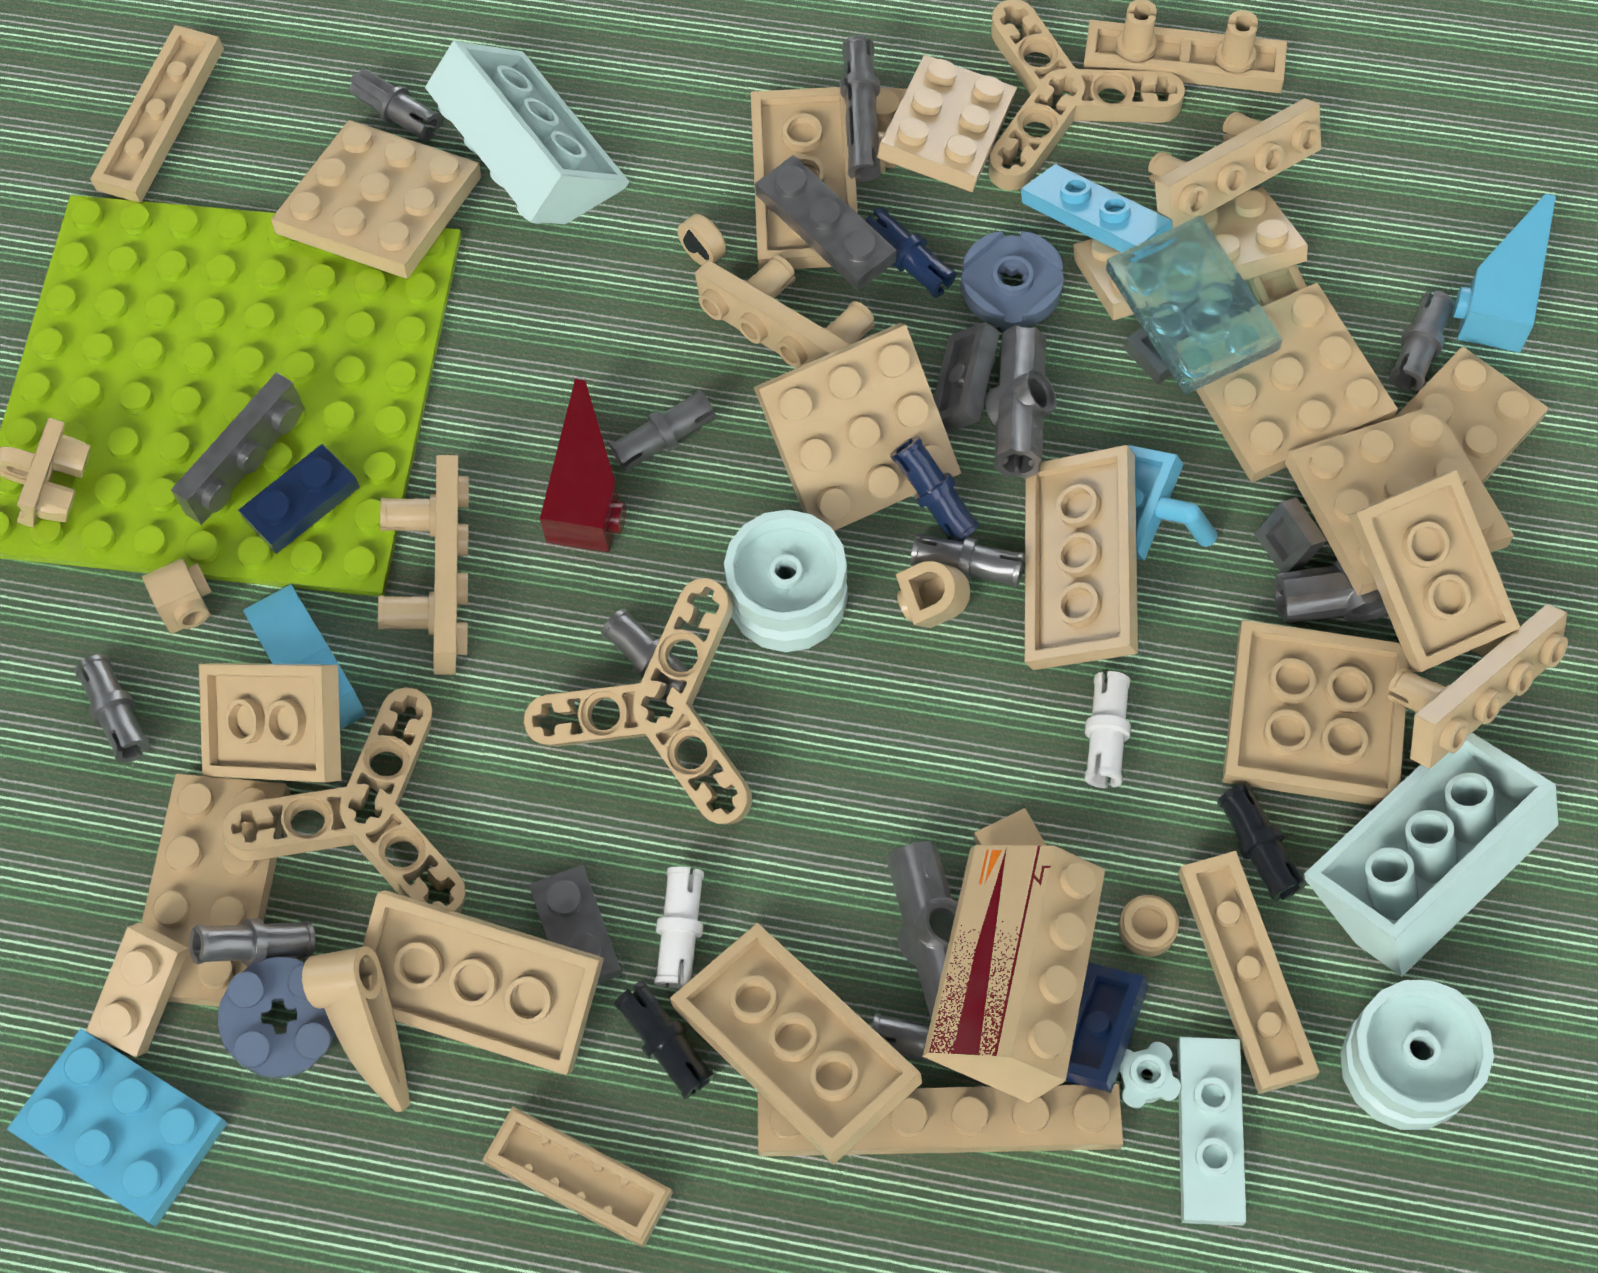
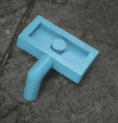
(1154, 483)

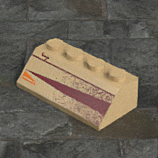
(1016, 967)

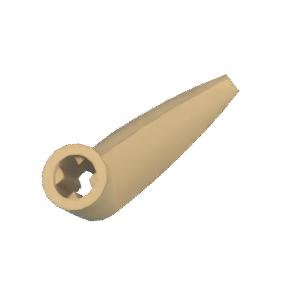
(361, 1014)

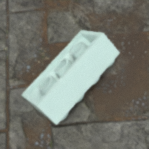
(523, 132)
(1433, 850)

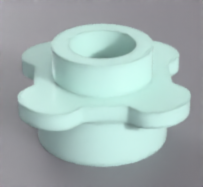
(1141, 1091)

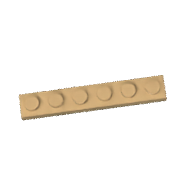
(970, 1122)

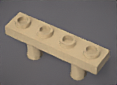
(1194, 56)
(1246, 158)
(766, 321)
(438, 610)
(1507, 669)

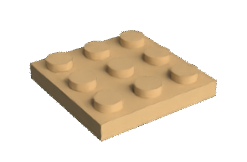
(377, 198)
(1300, 393)
(844, 420)
(1380, 462)
(1314, 714)

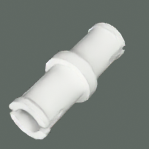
(1107, 729)
(679, 927)

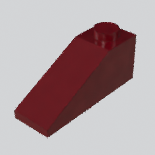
(582, 494)

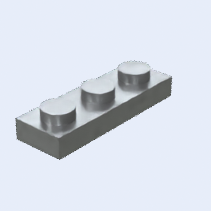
(825, 222)
(238, 449)

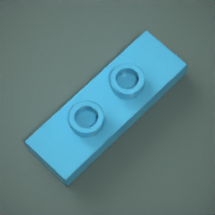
(1093, 209)

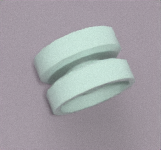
(786, 580)
(1447, 1060)

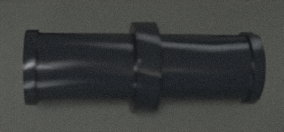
(1261, 842)
(664, 1039)

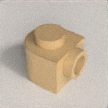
(932, 593)
(179, 595)

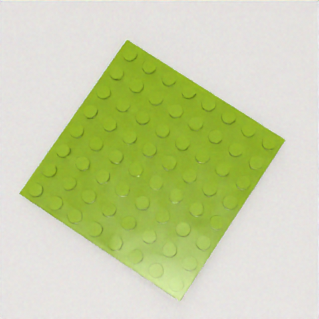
(164, 333)

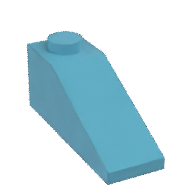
(1506, 287)
(293, 638)

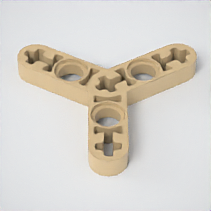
(1061, 76)
(637, 718)
(340, 818)

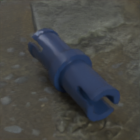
(912, 253)
(934, 489)

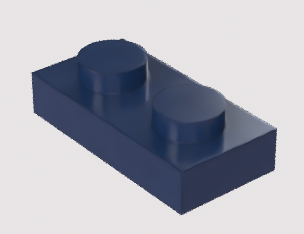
(299, 498)
(1104, 1025)

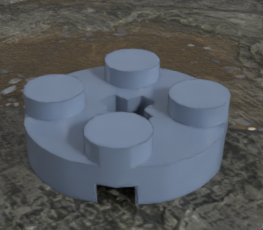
(1012, 305)
(255, 1043)

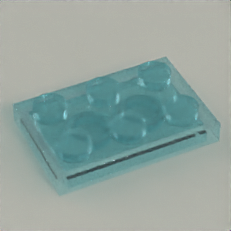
(1193, 304)

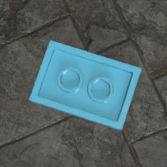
(117, 1127)

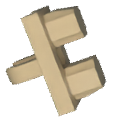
(39, 495)

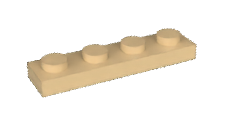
(157, 114)
(1248, 973)

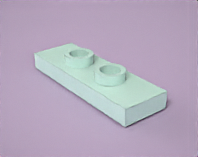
(1211, 1131)

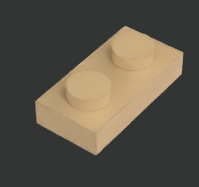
(137, 989)

